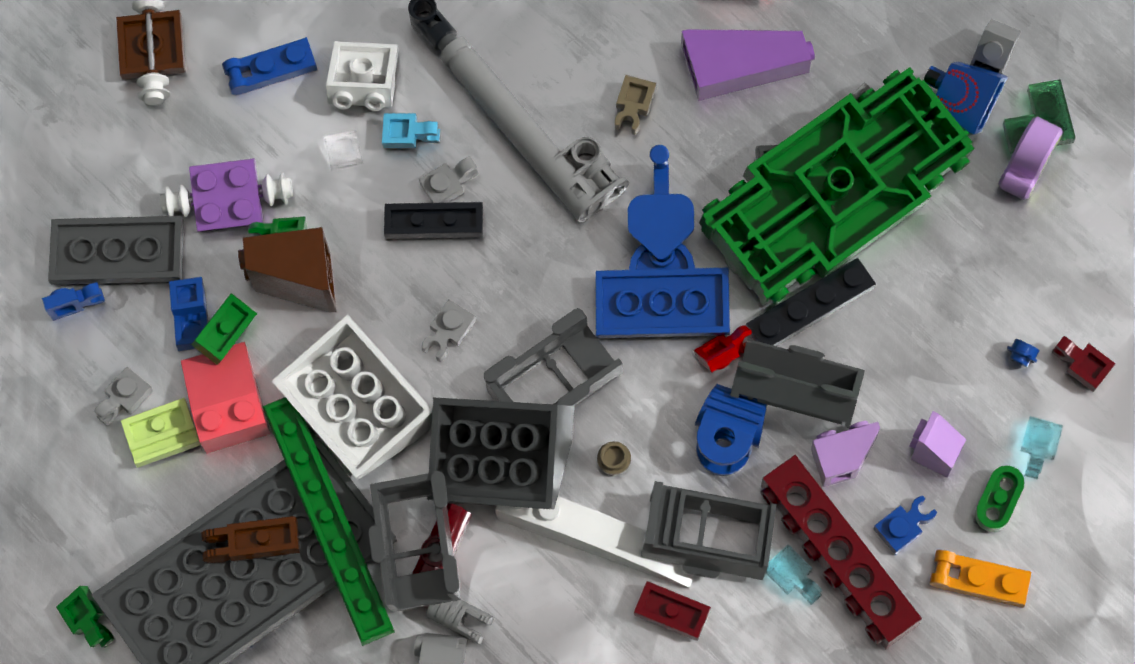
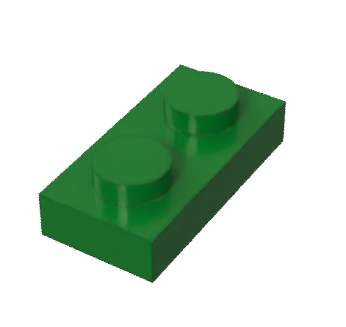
(224, 329)

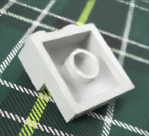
(362, 75)

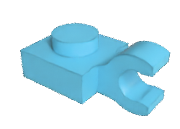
(402, 130)

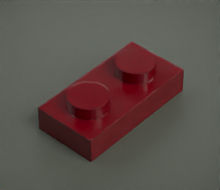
(672, 611)

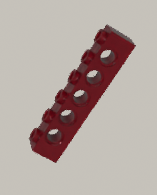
(795, 478)

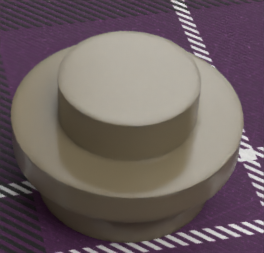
(614, 458)

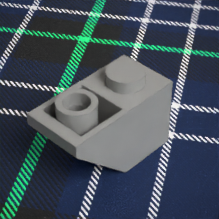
(995, 47)

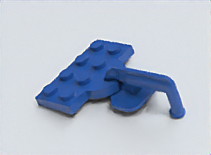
(666, 293)

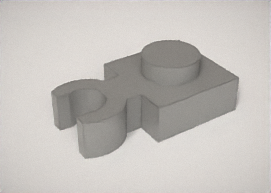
(449, 326)

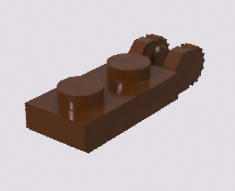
(253, 540)

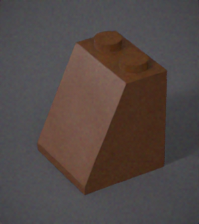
(291, 267)

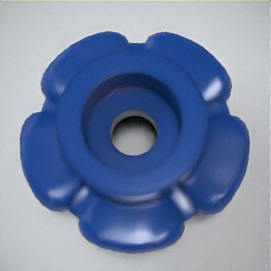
(1023, 352)

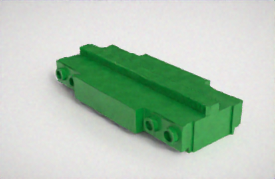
(836, 185)

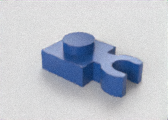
(69, 301)
(902, 527)

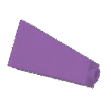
(743, 59)

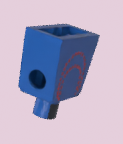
(967, 92)

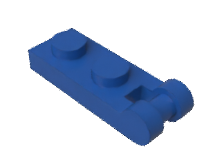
(269, 66)

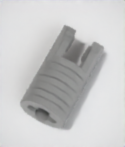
(454, 614)

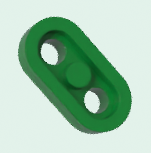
(999, 500)

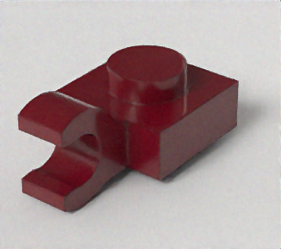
(1087, 366)

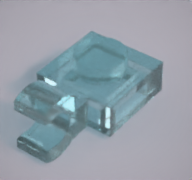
(1040, 442)
(791, 572)

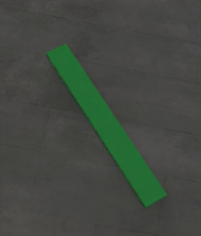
(329, 522)

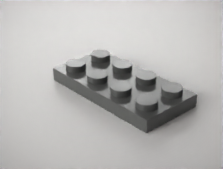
(116, 250)

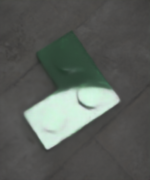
(1048, 103)

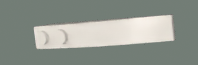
(594, 534)

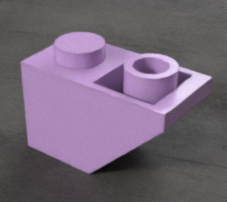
(936, 444)
(843, 453)

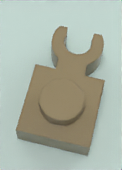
(634, 99)

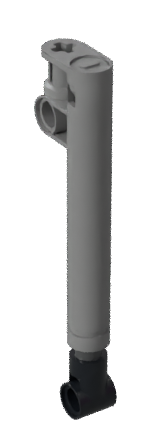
(579, 184)

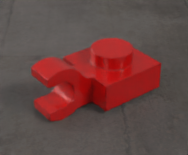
(722, 350)

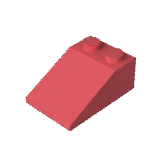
(225, 399)

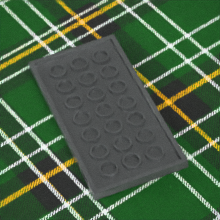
(208, 613)

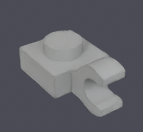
(445, 184)
(125, 393)

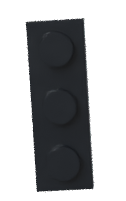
(433, 220)

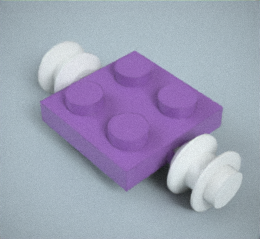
(226, 195)

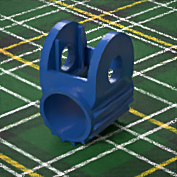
(731, 420)

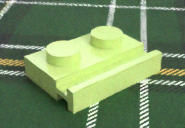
(160, 432)

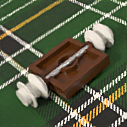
(151, 48)

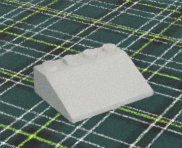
(355, 398)

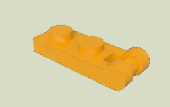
(981, 579)

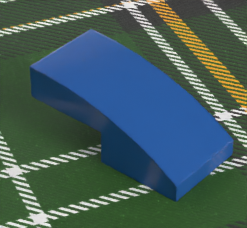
(188, 309)

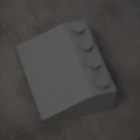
(501, 451)

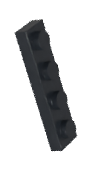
(812, 304)

